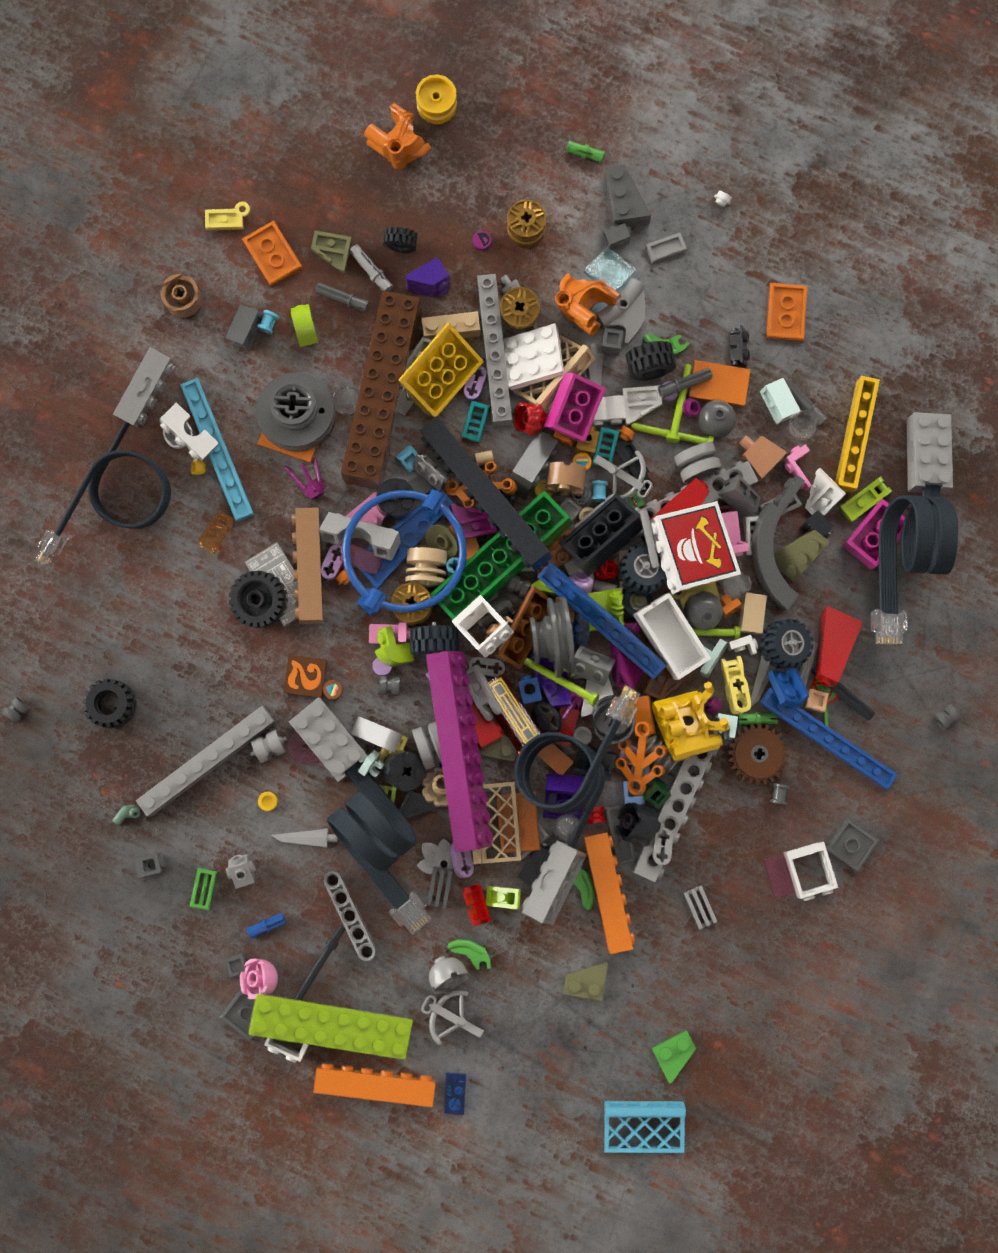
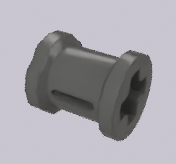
(779, 794)

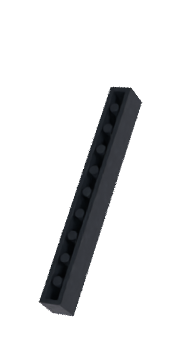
(487, 495)

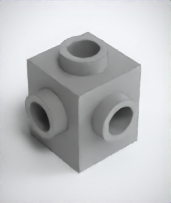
(241, 870)

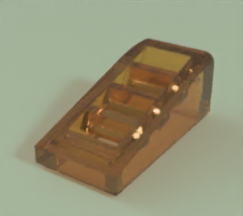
(213, 547)

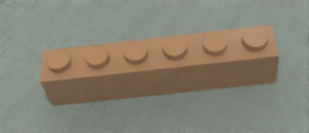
(308, 566)

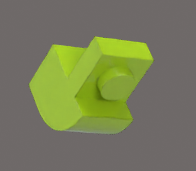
(304, 325)
(390, 652)

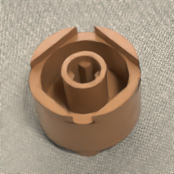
(181, 306)
(565, 479)

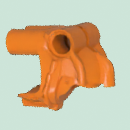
(400, 144)
(578, 298)

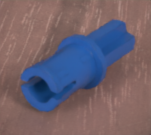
(266, 925)

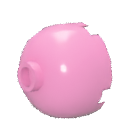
(259, 977)

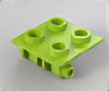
(611, 601)

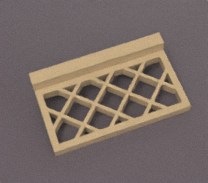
(575, 364)
(480, 855)

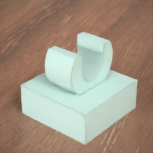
(370, 763)

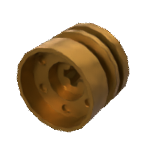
(525, 233)
(518, 319)
(407, 592)

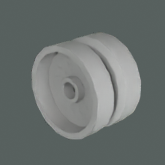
(698, 462)
(428, 745)

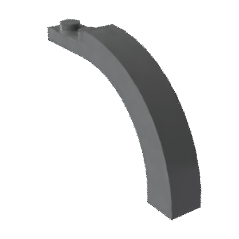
(762, 547)

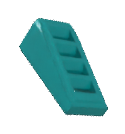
(486, 408)
(615, 433)

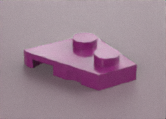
(472, 521)

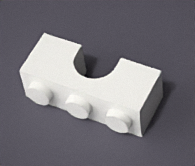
(174, 421)

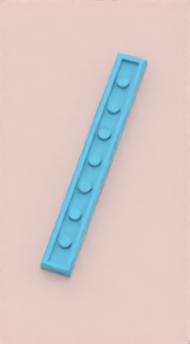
(219, 456)

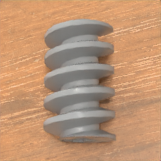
(667, 761)

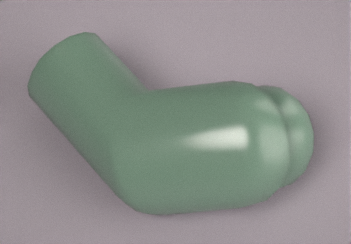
(126, 812)

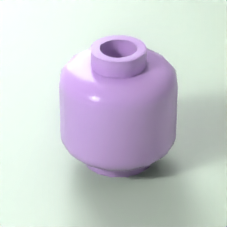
(582, 581)

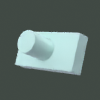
(715, 656)

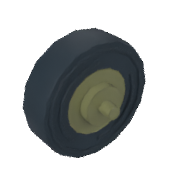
(634, 603)

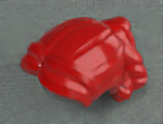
(529, 418)

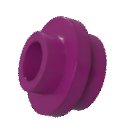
(691, 407)
(713, 706)

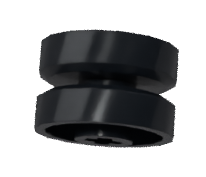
(602, 722)

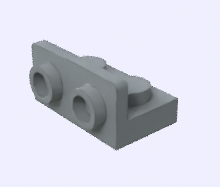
(593, 665)

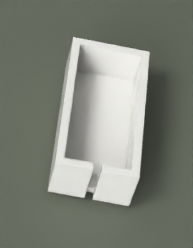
(672, 636)

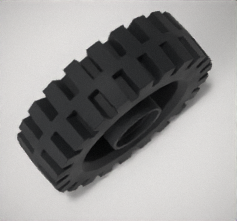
(272, 599)

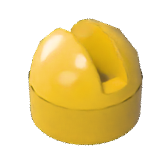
(198, 467)

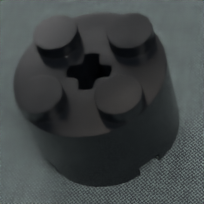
(389, 508)
(393, 772)
(637, 824)

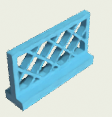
(647, 1109)

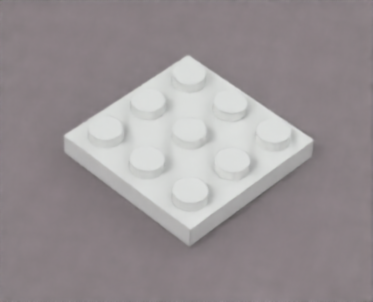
(533, 356)

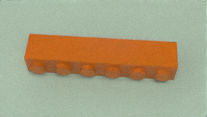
(608, 893)
(375, 1086)

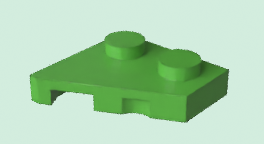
(674, 1054)

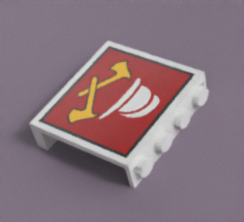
(694, 547)

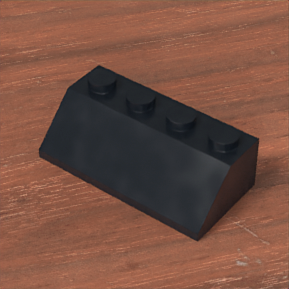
(602, 534)

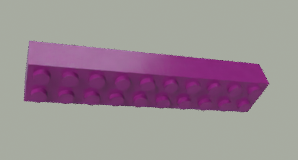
(459, 751)

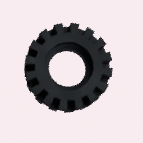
(400, 239)

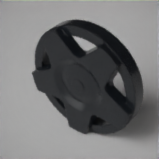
(545, 719)

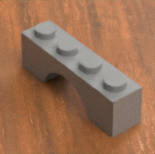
(383, 540)

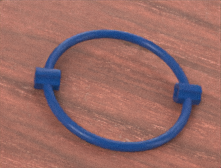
(433, 503)

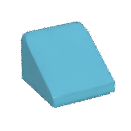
(407, 458)

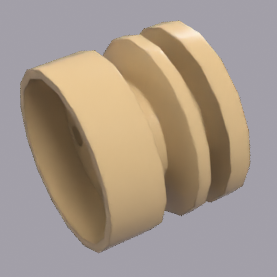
(426, 566)

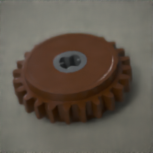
(772, 754)

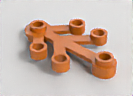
(458, 491)
(640, 761)

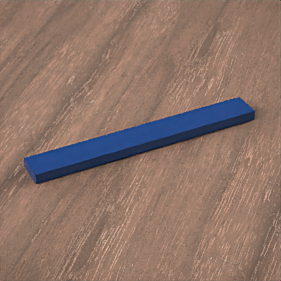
(602, 620)
(830, 740)

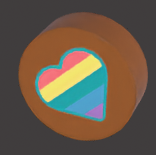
(332, 689)

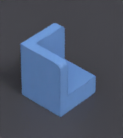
(628, 797)

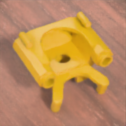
(692, 739)

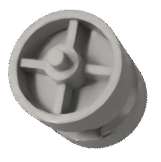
(268, 746)

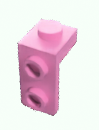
(791, 466)
(732, 525)
(401, 632)

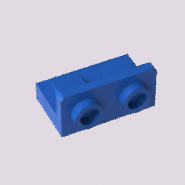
(788, 687)

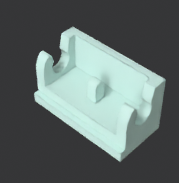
(779, 401)
(729, 734)

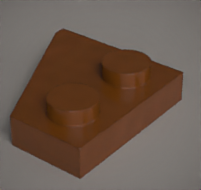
(663, 684)

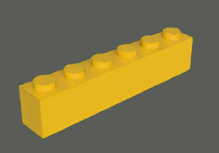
(857, 433)

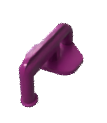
(624, 667)

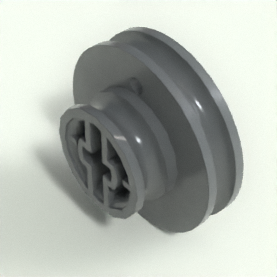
(291, 414)
(554, 638)

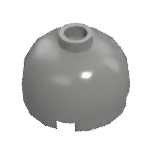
(447, 973)

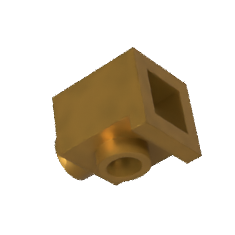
(588, 446)

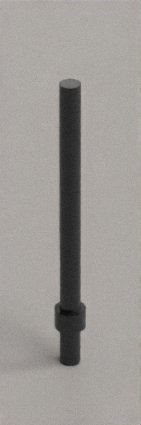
(331, 945)

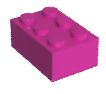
(574, 407)
(865, 538)

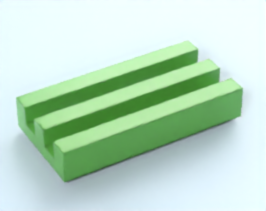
(203, 891)

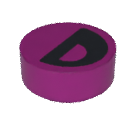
(481, 240)

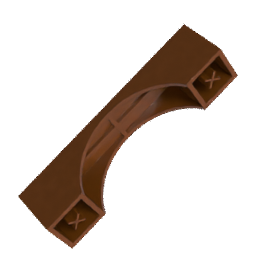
(379, 391)

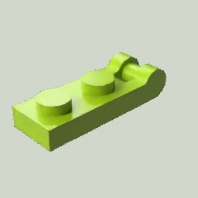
(865, 499)

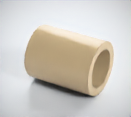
(483, 457)

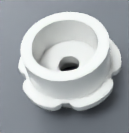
(722, 198)

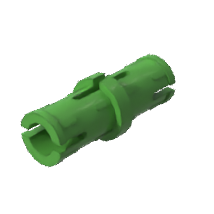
(585, 151)
(755, 719)

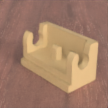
(752, 613)

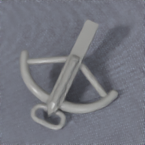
(617, 471)
(437, 1009)

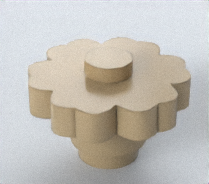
(434, 788)

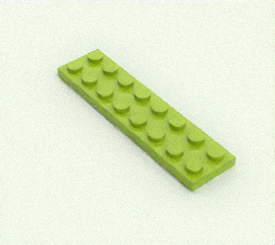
(330, 1026)

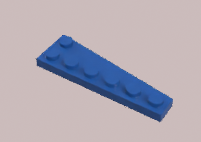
(411, 532)

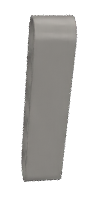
(358, 922)

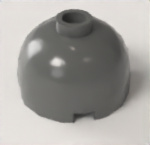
(717, 419)
(703, 610)

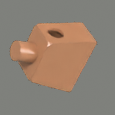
(762, 455)

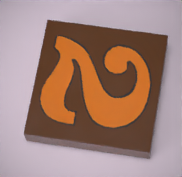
(305, 676)

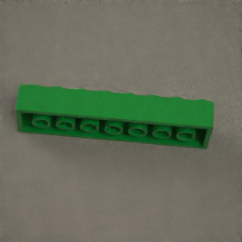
(497, 563)

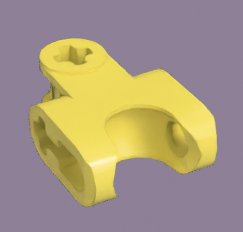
(735, 676)

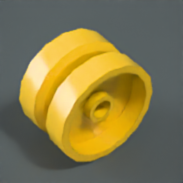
(436, 99)

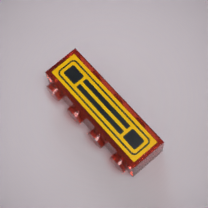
(514, 718)

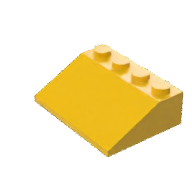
(440, 371)

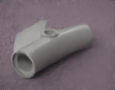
(629, 316)

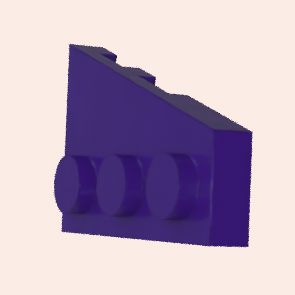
(555, 693)

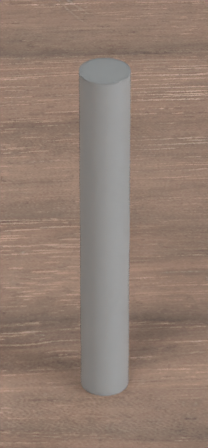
(649, 538)

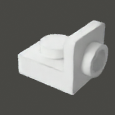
(739, 645)

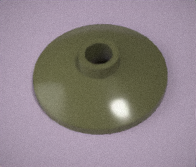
(442, 538)

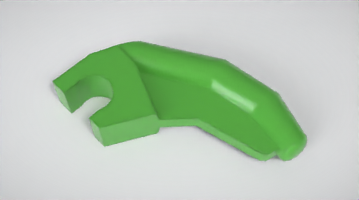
(677, 348)
(585, 885)
(473, 950)

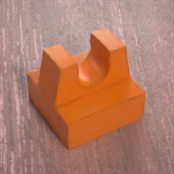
(729, 606)

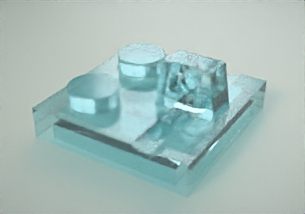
(610, 268)

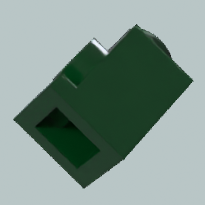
(656, 792)

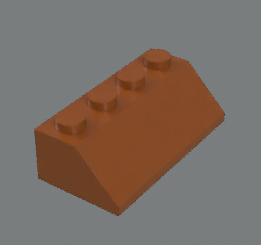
(518, 645)

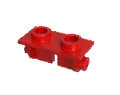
(479, 913)

